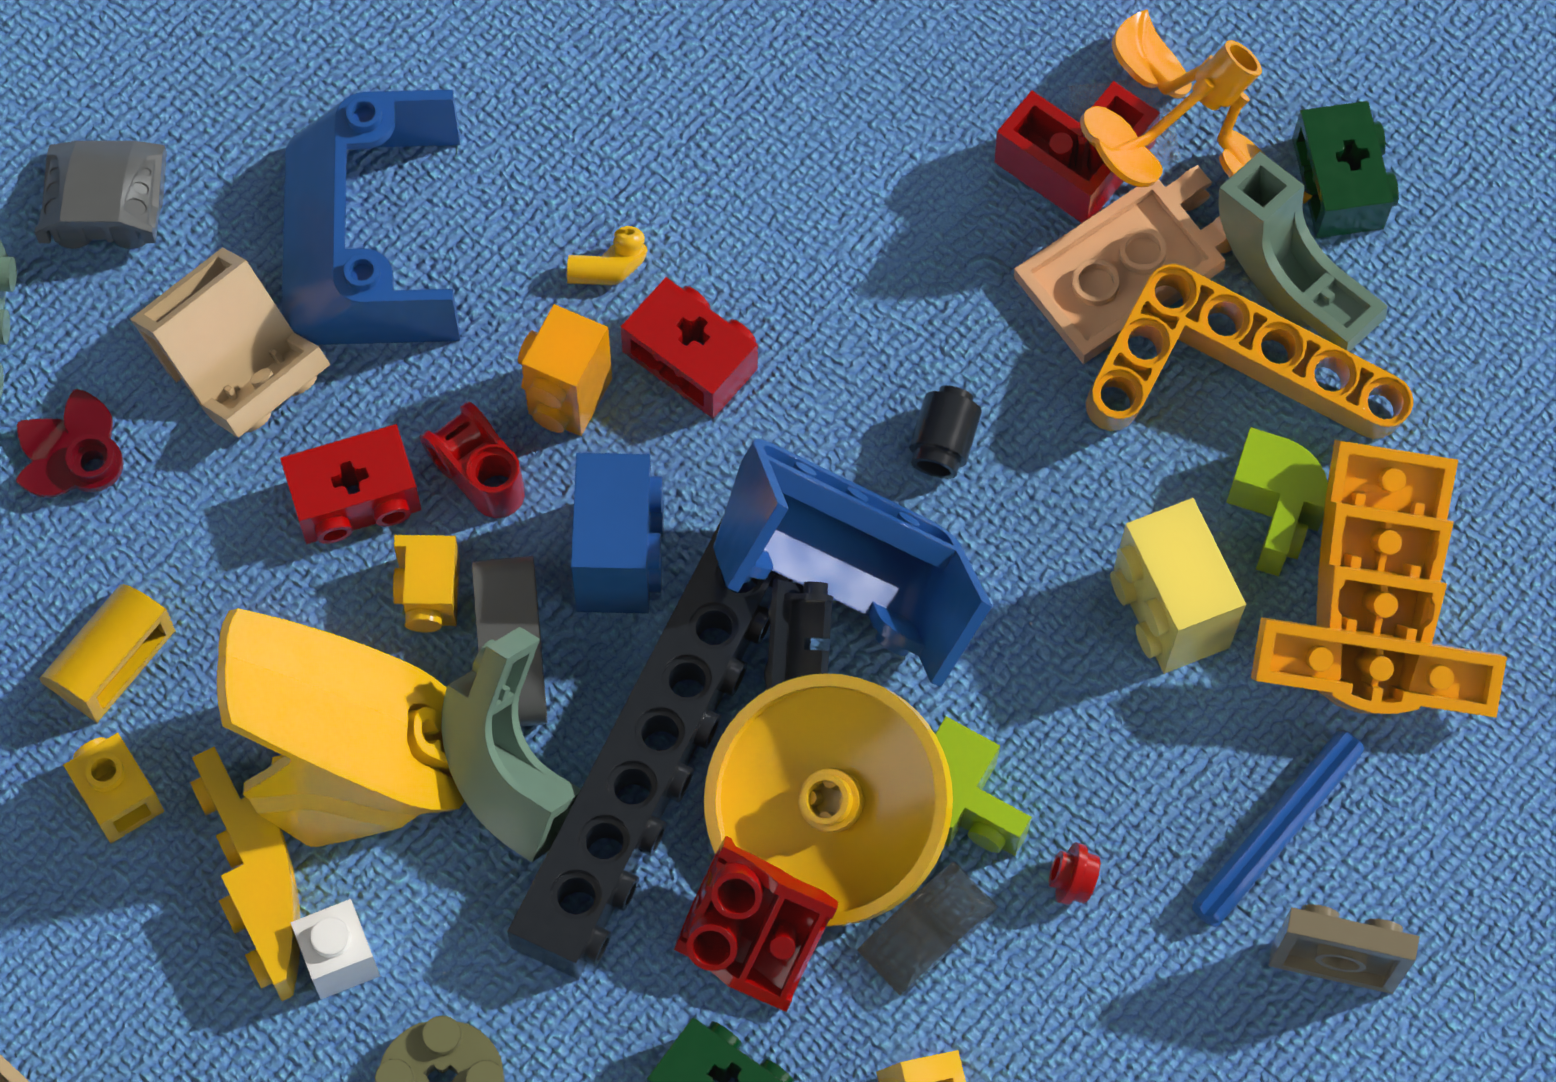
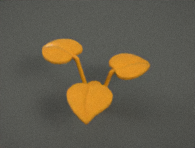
(1152, 64)

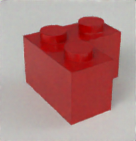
(1057, 160)

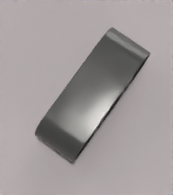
(503, 602)

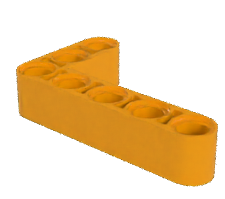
(1243, 353)

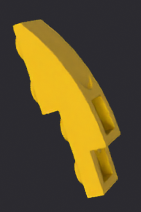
(261, 889)

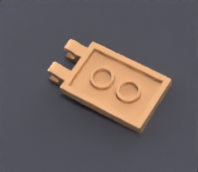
(1100, 267)

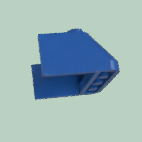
(350, 293)
(867, 549)

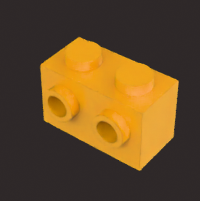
(565, 370)

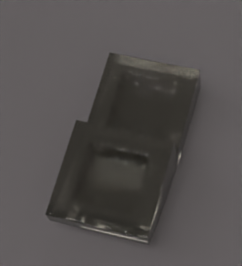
(927, 928)

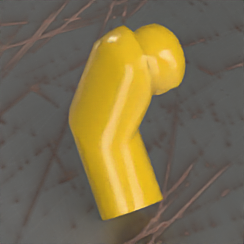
(614, 265)

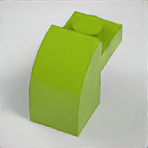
(1283, 483)
(988, 819)

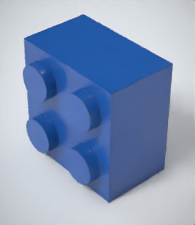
(616, 533)

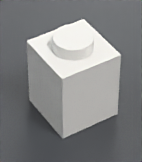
(335, 949)

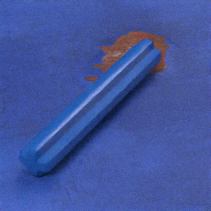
(1277, 828)

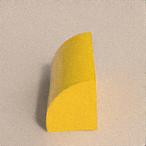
(109, 651)

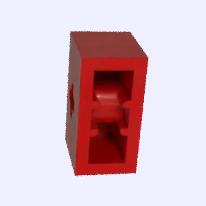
(700, 373)
(371, 461)

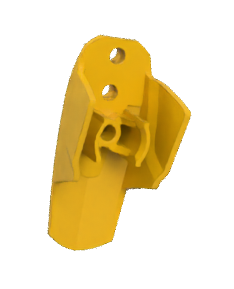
(349, 725)

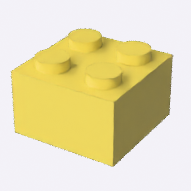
(1177, 586)

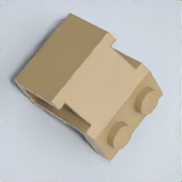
(229, 343)

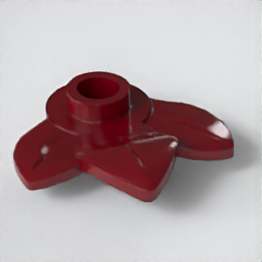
(65, 446)

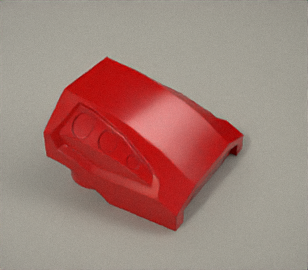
(754, 925)

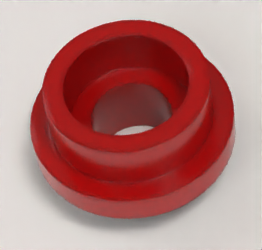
(1074, 874)

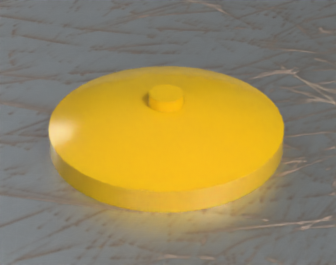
(834, 790)

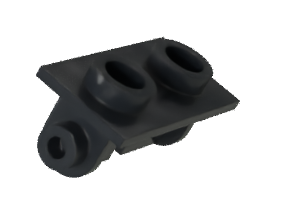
(795, 618)

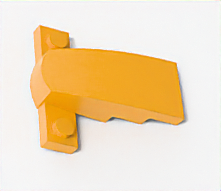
(1381, 595)

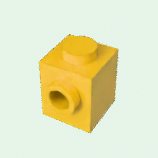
(113, 786)

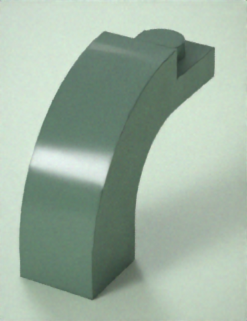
(1275, 248)
(489, 756)

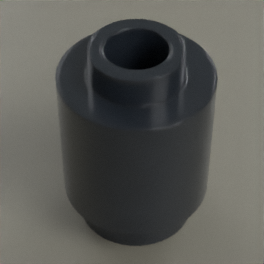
(944, 432)

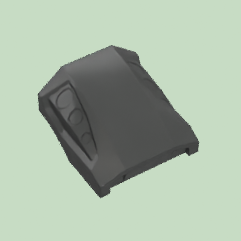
(102, 193)

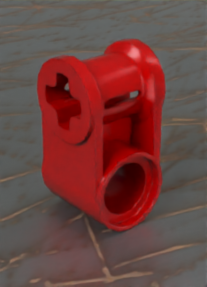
(470, 454)

